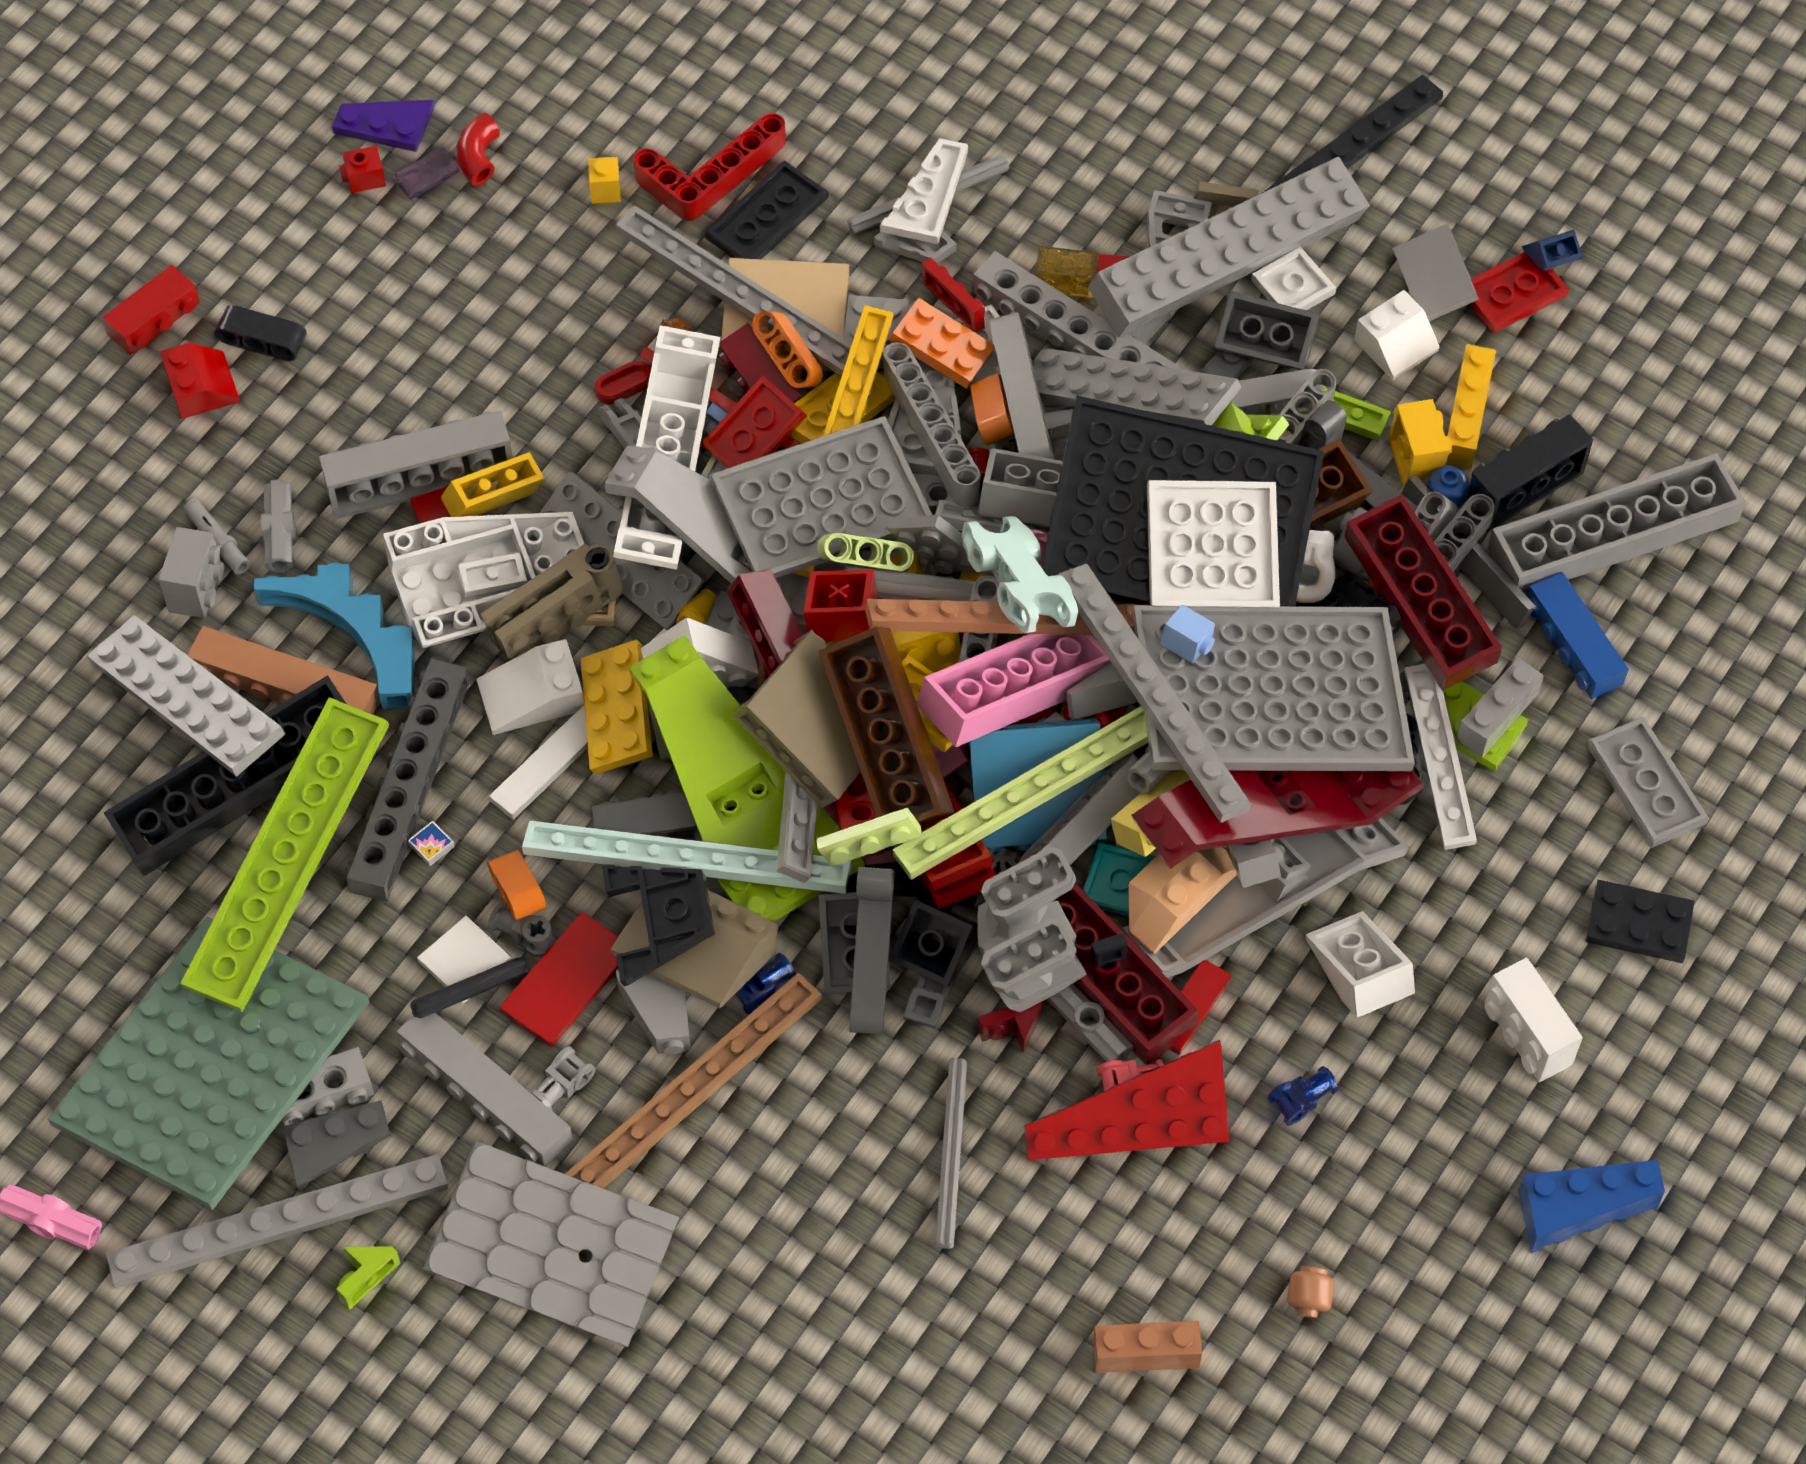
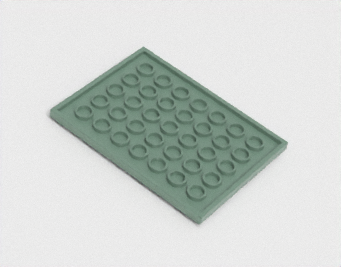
(201, 1086)

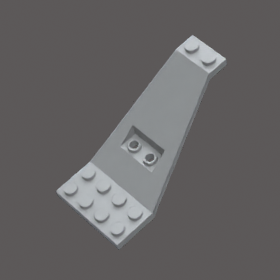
(695, 514)
(1308, 868)

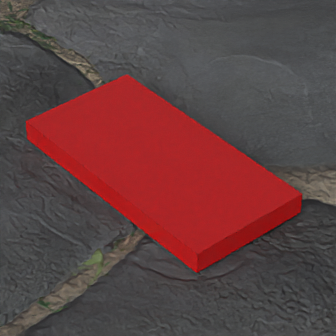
(563, 981)

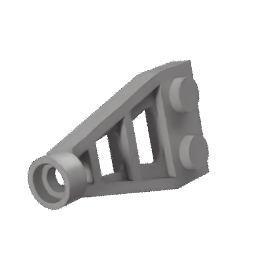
(1176, 211)

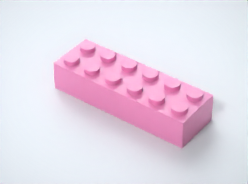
(1007, 683)

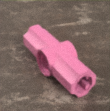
(49, 1217)

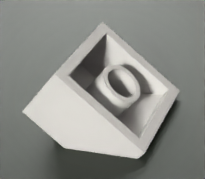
(1396, 335)

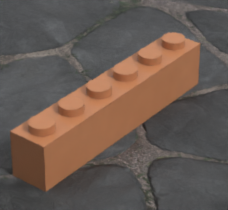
(271, 672)

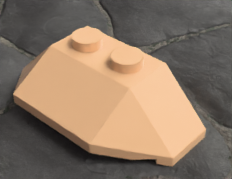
(1168, 898)

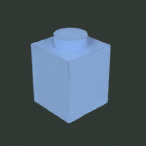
(1188, 634)

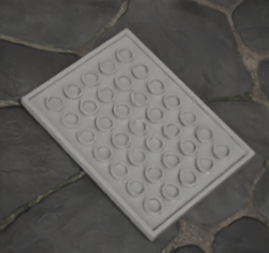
(1287, 688)

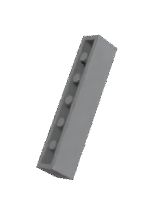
(485, 1087)

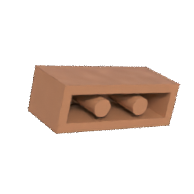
(1147, 1346)

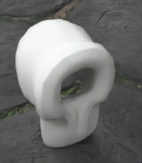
(1318, 568)

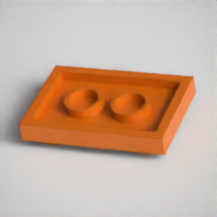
(943, 343)

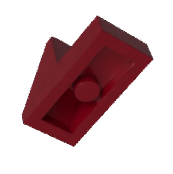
(1001, 1022)

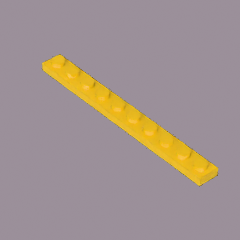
(858, 376)

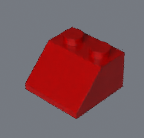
(198, 378)

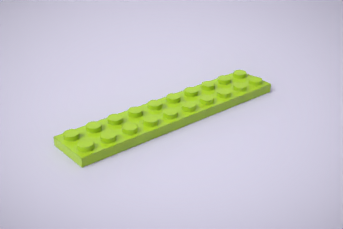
(284, 855)

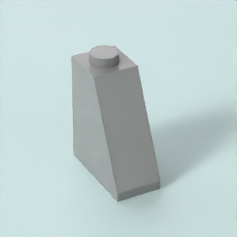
(659, 1011)

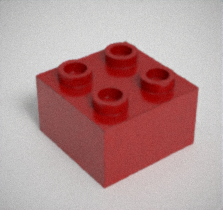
(838, 602)

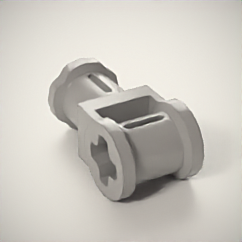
(563, 1077)

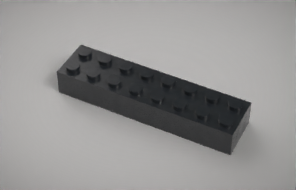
(206, 796)

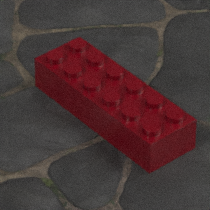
(1425, 590)
(1130, 990)

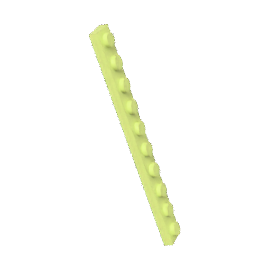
(1023, 794)

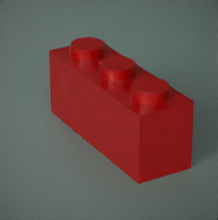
(151, 310)

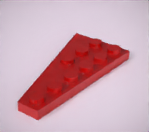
(1154, 1110)

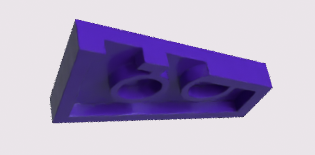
(386, 123)

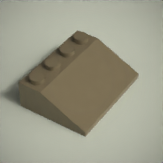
(718, 964)

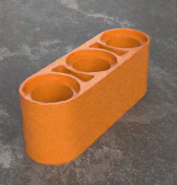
(775, 342)
(991, 409)
(517, 885)

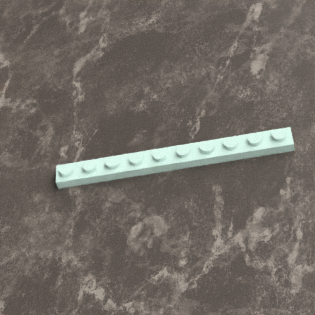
(655, 852)

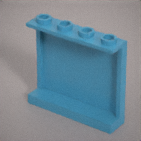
(1016, 750)

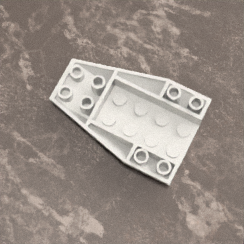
(427, 556)

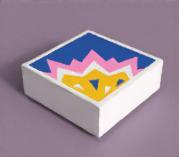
(431, 843)

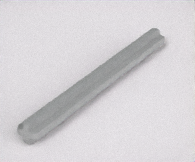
(967, 178)
(951, 1153)

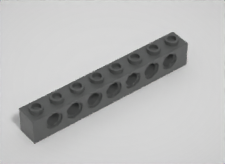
(379, 878)

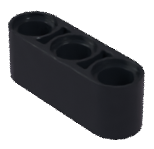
(260, 333)

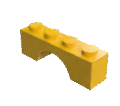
(1469, 404)

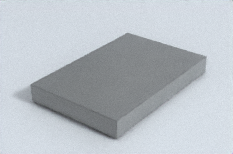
(1435, 272)

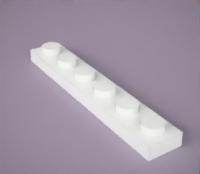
(1440, 758)

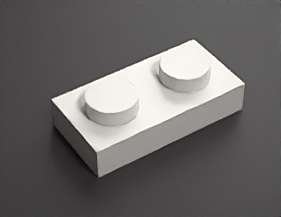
(492, 574)

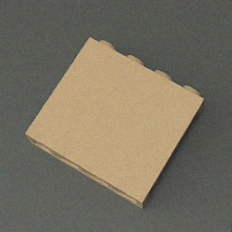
(810, 287)

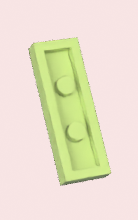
(869, 837)

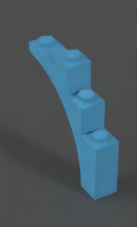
(361, 617)

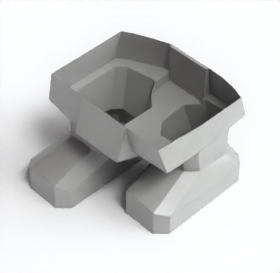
(1025, 933)

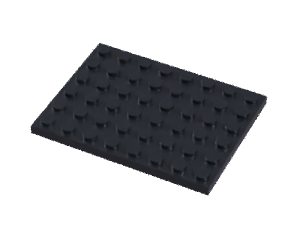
(1103, 490)

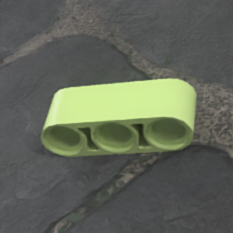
(879, 551)

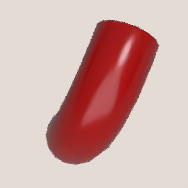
(472, 147)

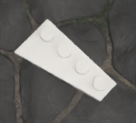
(929, 195)

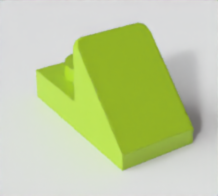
(372, 1267)

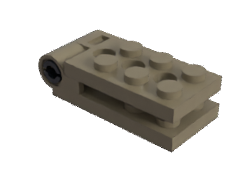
(554, 601)

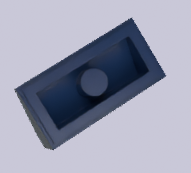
(1554, 250)

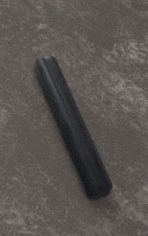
(469, 987)

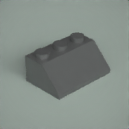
(1267, 331)

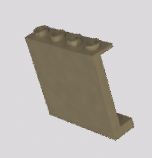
(801, 723)

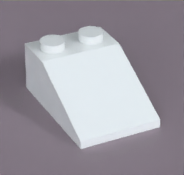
(531, 688)
(1362, 963)

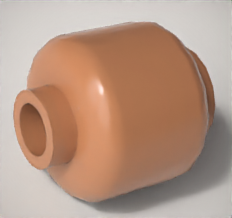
(1310, 1291)

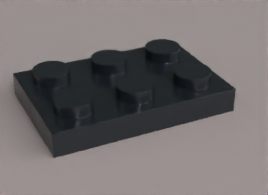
(1640, 921)

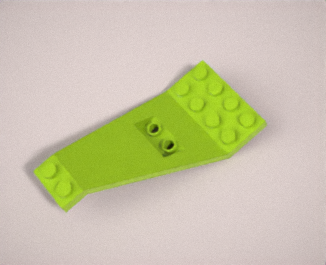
(723, 769)

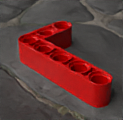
(700, 191)

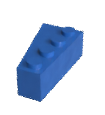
(1586, 1198)

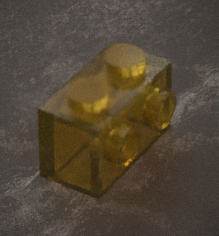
(1067, 269)

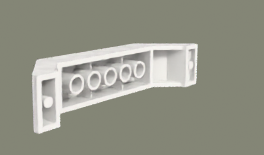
(674, 426)

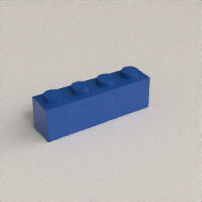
(1577, 636)

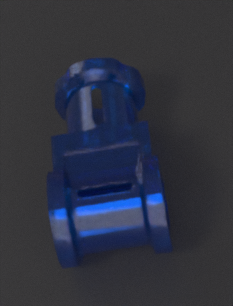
(763, 983)
(1301, 1096)

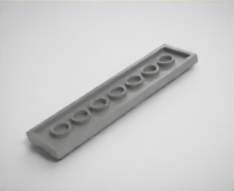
(1134, 385)
(186, 695)

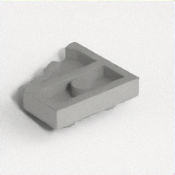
(916, 249)

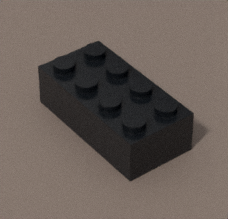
(1532, 469)

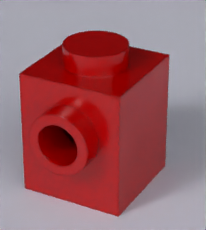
(362, 169)

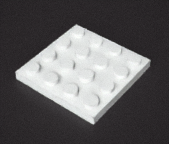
(1213, 543)

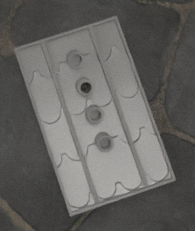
(520, 1235)

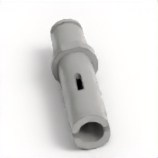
(227, 544)

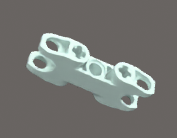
(1023, 584)

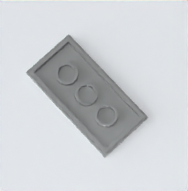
(1647, 782)

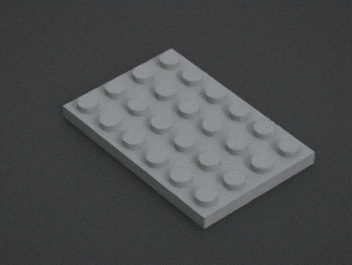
(815, 489)

